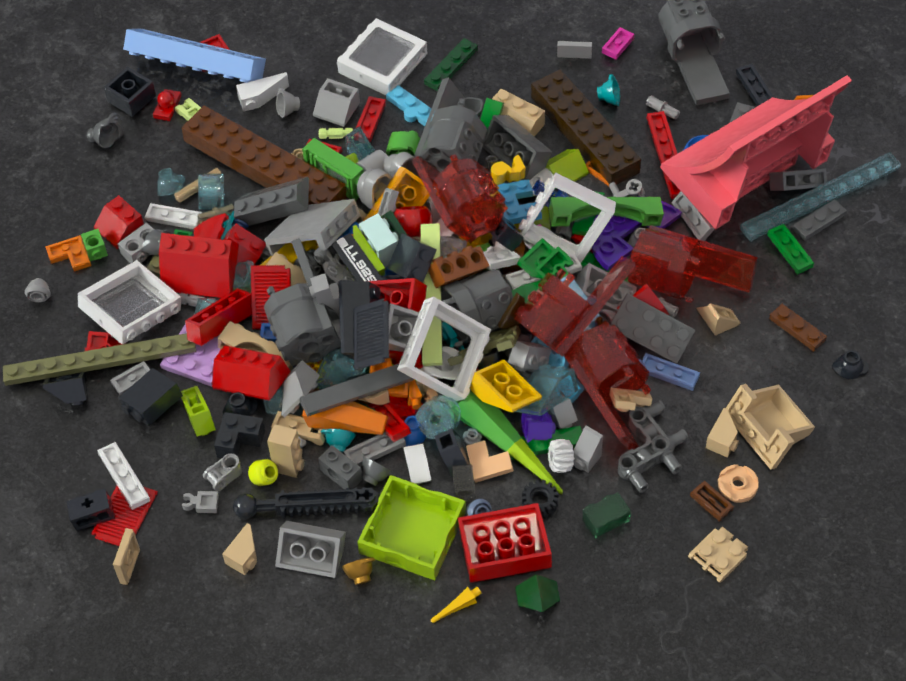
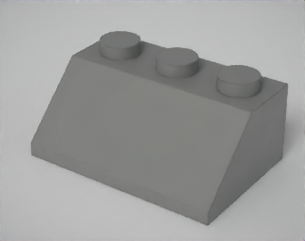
(310, 549)

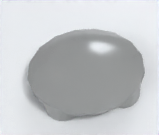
(337, 271)

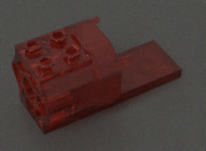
(463, 196)
(672, 260)
(560, 314)
(606, 361)

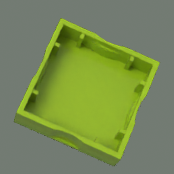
(412, 527)

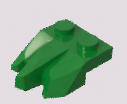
(544, 259)

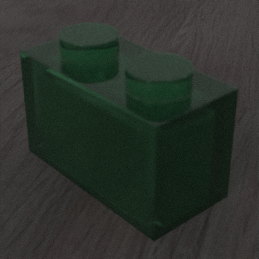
(606, 514)

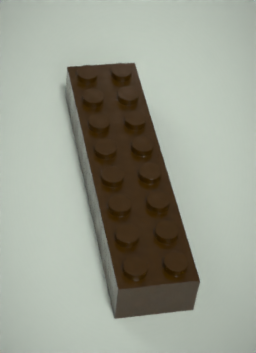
(585, 127)

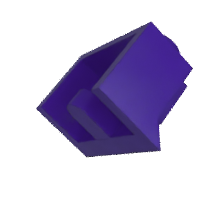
(537, 426)

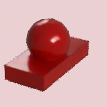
(166, 104)

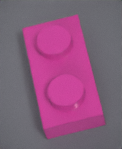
(617, 43)

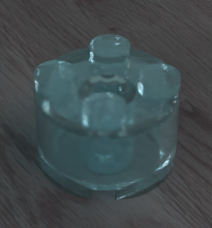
(210, 191)
(438, 406)

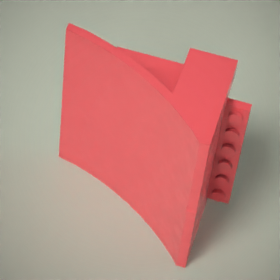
(746, 150)

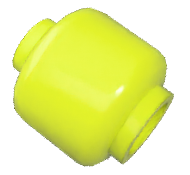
(263, 472)

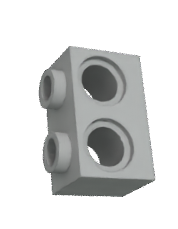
(131, 246)

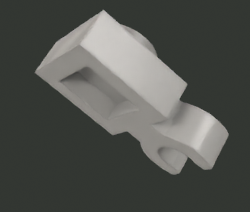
(204, 502)

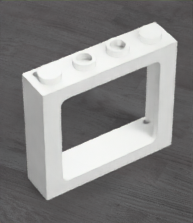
(534, 233)
(479, 338)

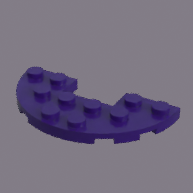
(610, 243)

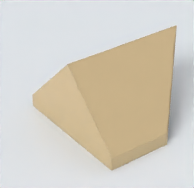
(718, 318)

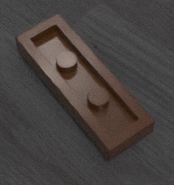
(798, 327)

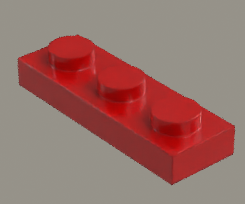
(371, 116)
(395, 426)

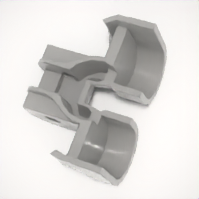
(380, 168)

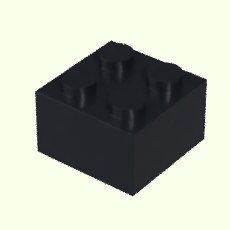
(130, 91)

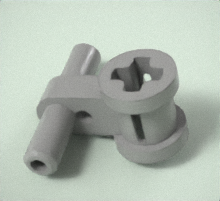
(629, 191)

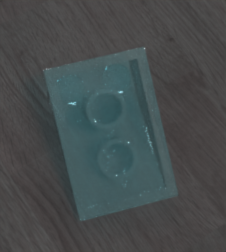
(554, 385)

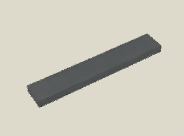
(353, 390)

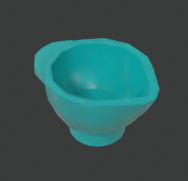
(610, 91)
(338, 438)

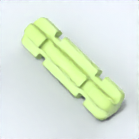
(334, 133)

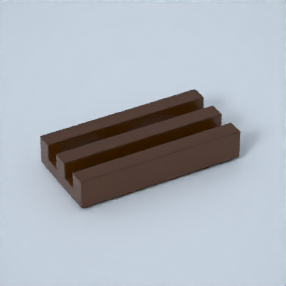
(711, 508)

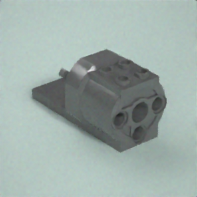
(692, 42)
(450, 129)
(479, 297)
(298, 321)

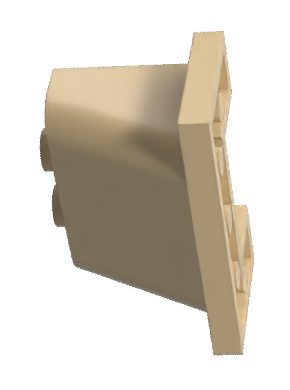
(768, 421)

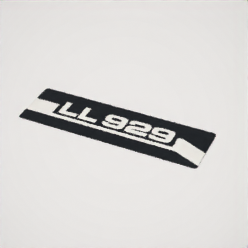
(355, 259)

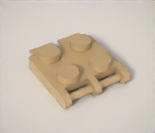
(719, 553)

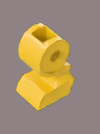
(502, 172)

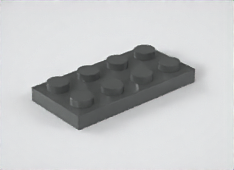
(652, 328)

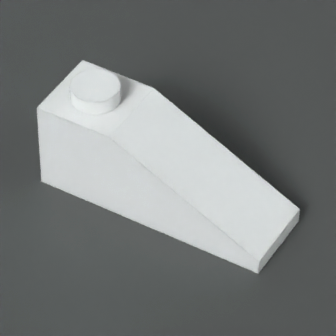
(260, 91)

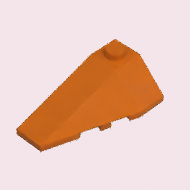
(349, 417)

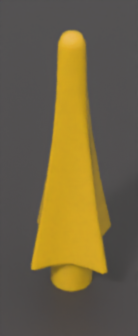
(464, 600)

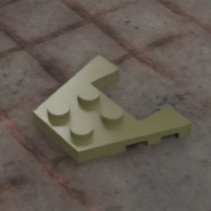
(500, 339)

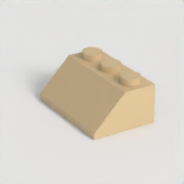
(523, 112)

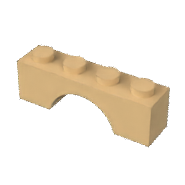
(237, 336)

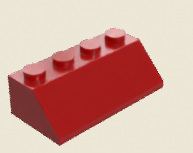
(248, 372)

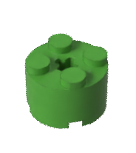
(403, 142)

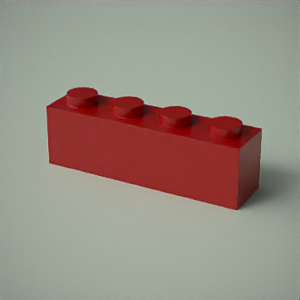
(214, 318)

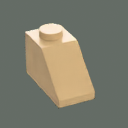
(723, 435)
(241, 552)

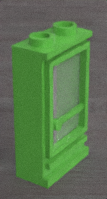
(333, 164)

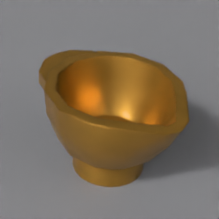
(359, 570)

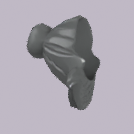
(106, 131)

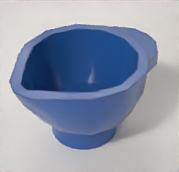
(416, 436)

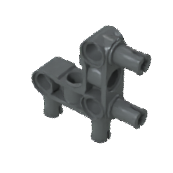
(648, 454)

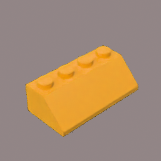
(410, 188)

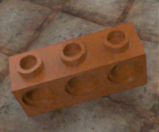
(465, 267)

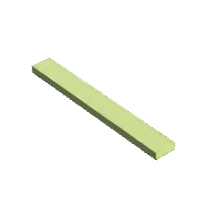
(433, 341)

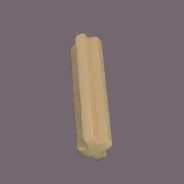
(192, 188)

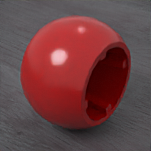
(412, 217)

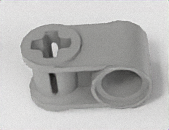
(222, 473)

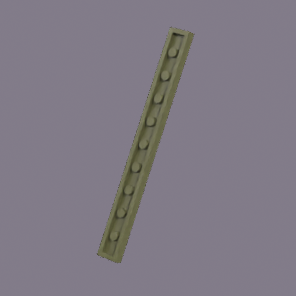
(97, 359)

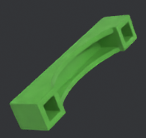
(642, 209)

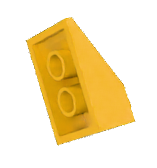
(503, 387)

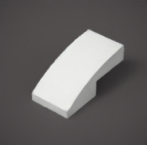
(417, 464)

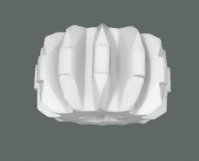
(560, 455)

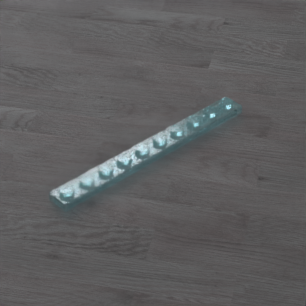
(820, 196)

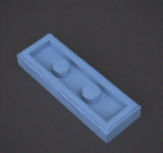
(671, 372)

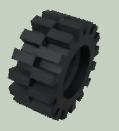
(541, 489)

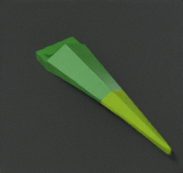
(495, 427)

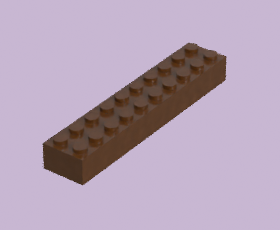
(256, 156)

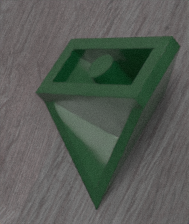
(537, 593)

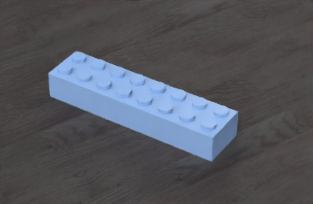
(194, 54)

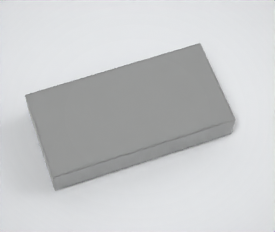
(571, 49)

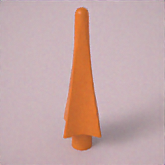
(414, 395)

